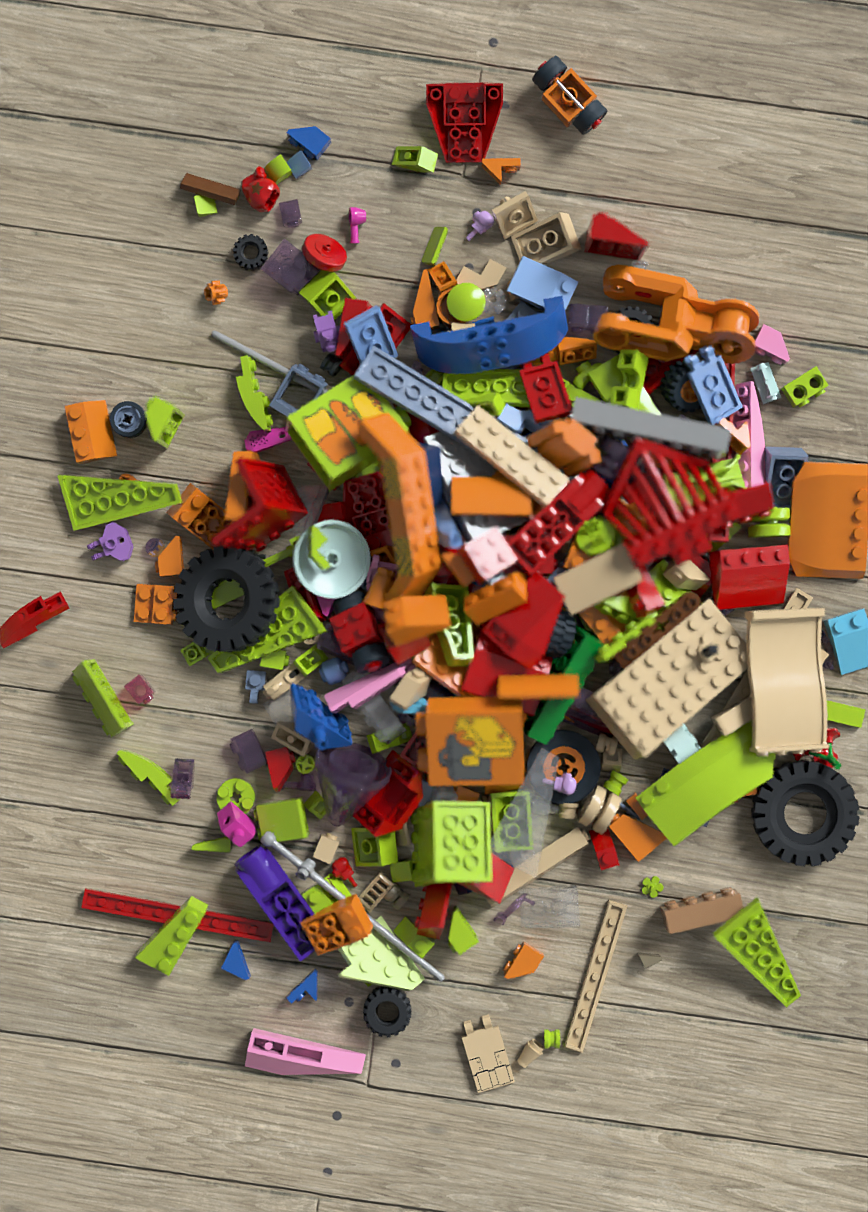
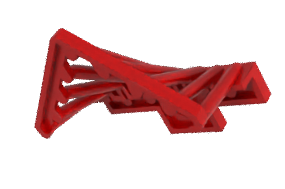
(684, 531)

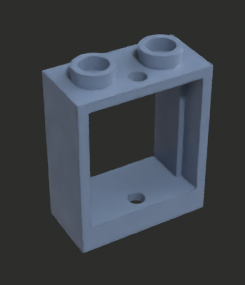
(284, 407)

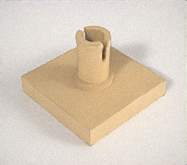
(514, 214)

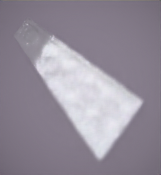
(524, 824)

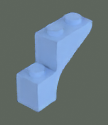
(518, 419)

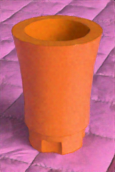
(380, 585)

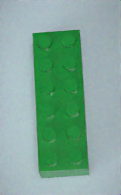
(551, 710)

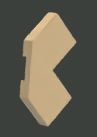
(489, 278)

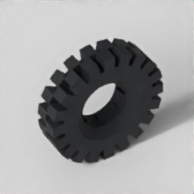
(196, 599)

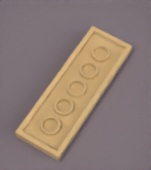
(511, 456)

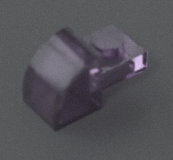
(183, 778)

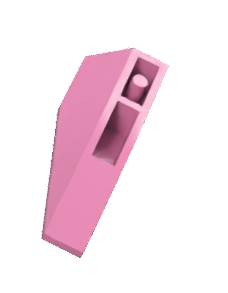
(753, 459)
(297, 1056)

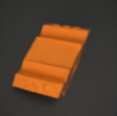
(566, 446)

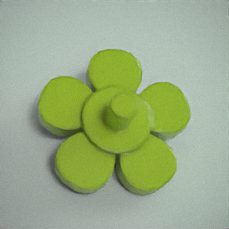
(652, 886)

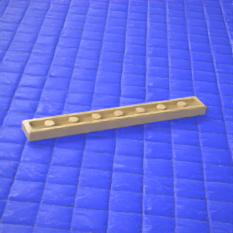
(595, 976)

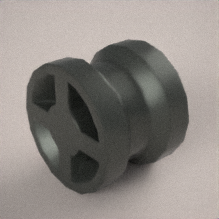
(331, 365)

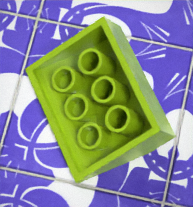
(102, 697)

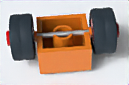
(569, 96)

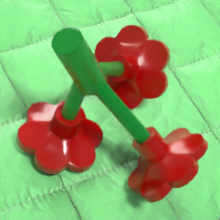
(827, 755)

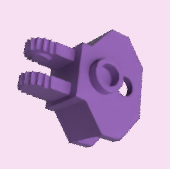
(327, 332)
(111, 543)

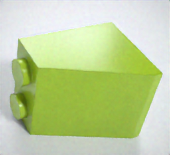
(283, 818)

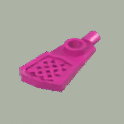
(264, 442)

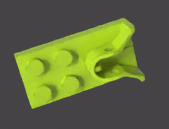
(726, 471)

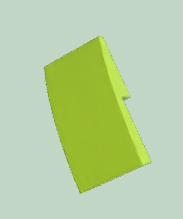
(194, 653)

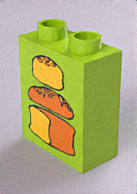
(329, 430)

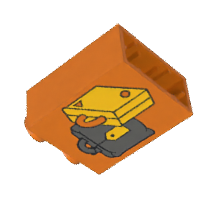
(472, 741)

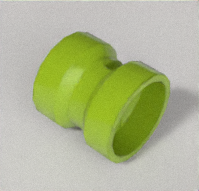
(615, 782)

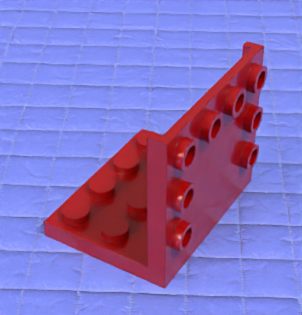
(275, 510)

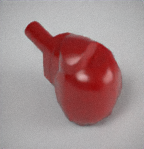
(342, 869)

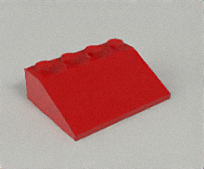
(613, 239)
(749, 576)
(491, 662)

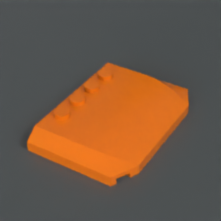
(829, 520)

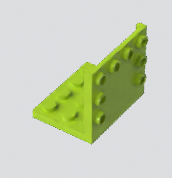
(451, 843)

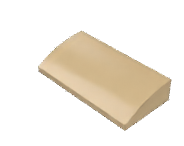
(597, 579)

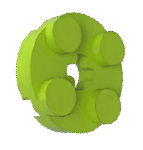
(239, 786)

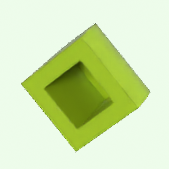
(278, 169)
(402, 870)

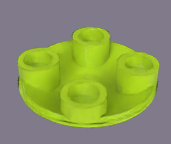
(466, 302)

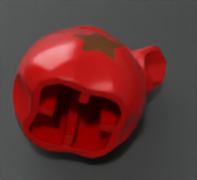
(260, 191)

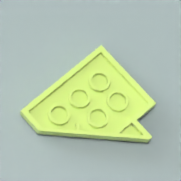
(380, 962)

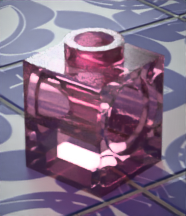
(132, 686)

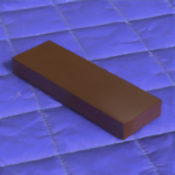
(210, 189)

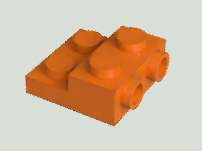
(155, 604)

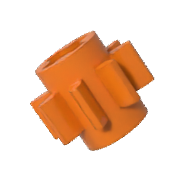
(216, 292)

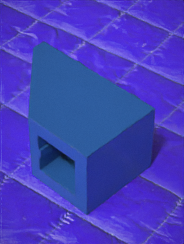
(310, 139)

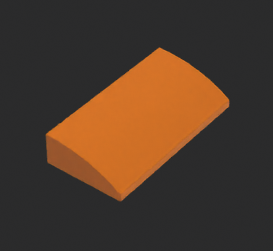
(488, 497)
(538, 686)

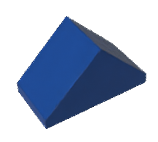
(236, 963)

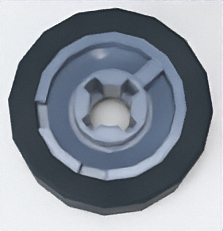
(138, 421)

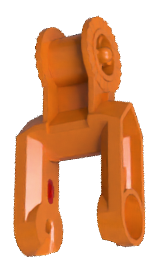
(684, 319)

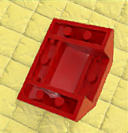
(394, 802)

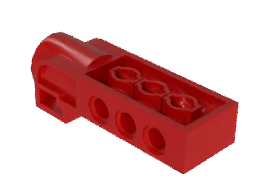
(558, 521)

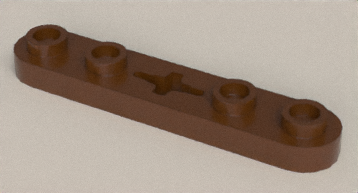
(674, 613)

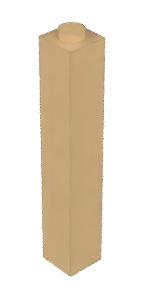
(550, 858)

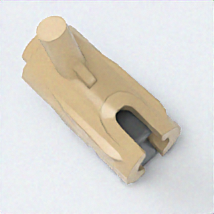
(281, 683)

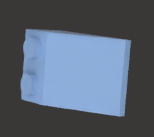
(538, 282)

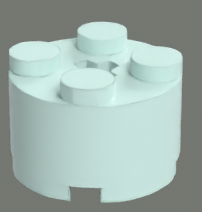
(681, 744)

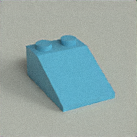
(849, 640)

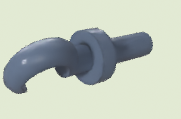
(629, 811)

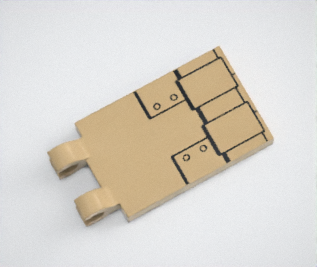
(487, 1056)

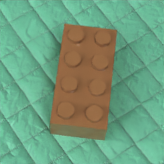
(701, 911)

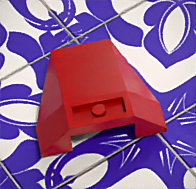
(464, 117)
(368, 509)
(527, 628)

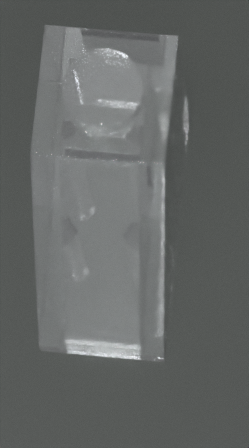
(314, 499)

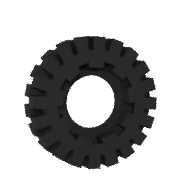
(839, 821)

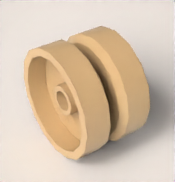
(599, 809)

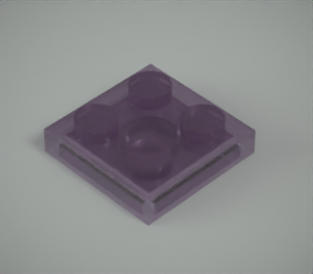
(287, 266)

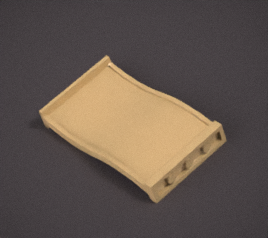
(786, 681)

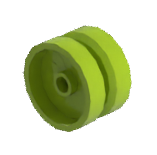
(769, 526)

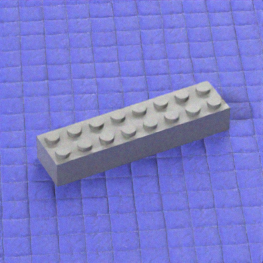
(652, 427)

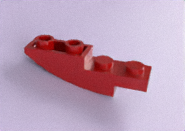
(32, 614)

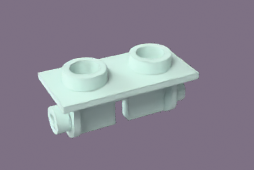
(765, 382)

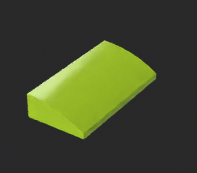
(608, 376)

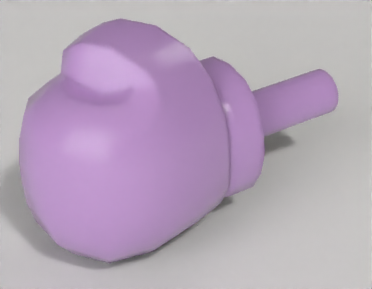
(482, 222)
(565, 784)

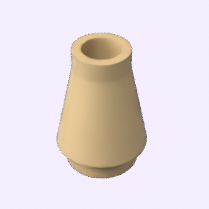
(530, 1052)

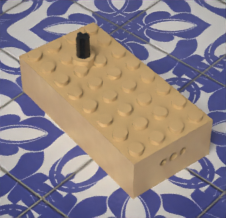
(671, 680)

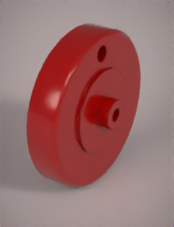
(324, 252)

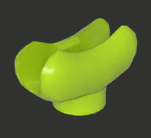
(582, 378)

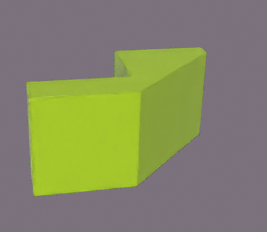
(315, 541)
(377, 746)

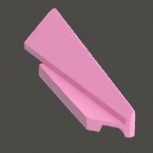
(367, 687)

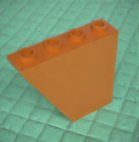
(239, 498)

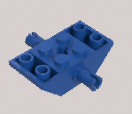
(317, 721)

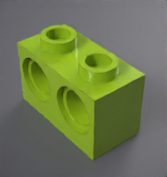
(802, 383)

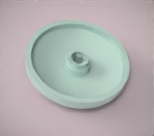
(345, 552)

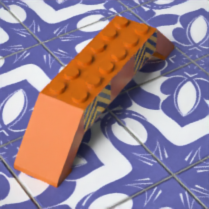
(407, 502)

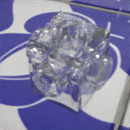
(499, 305)

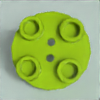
(596, 537)

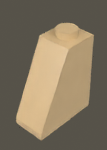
(733, 716)

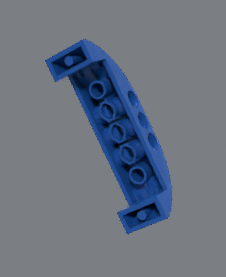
(492, 344)

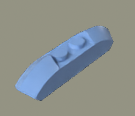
(446, 527)

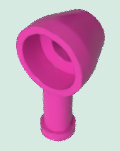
(356, 217)

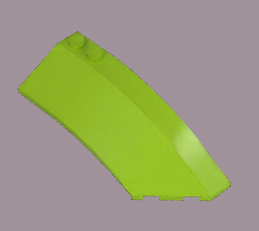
(706, 784)

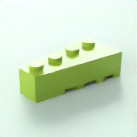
(457, 639)
(170, 940)

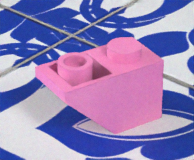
(771, 343)

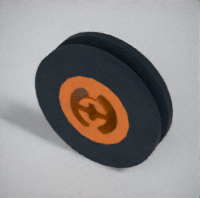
(586, 762)

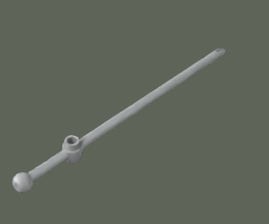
(264, 360)
(306, 870)

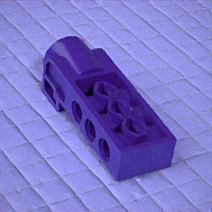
(276, 897)

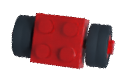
(358, 633)

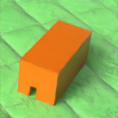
(634, 804)

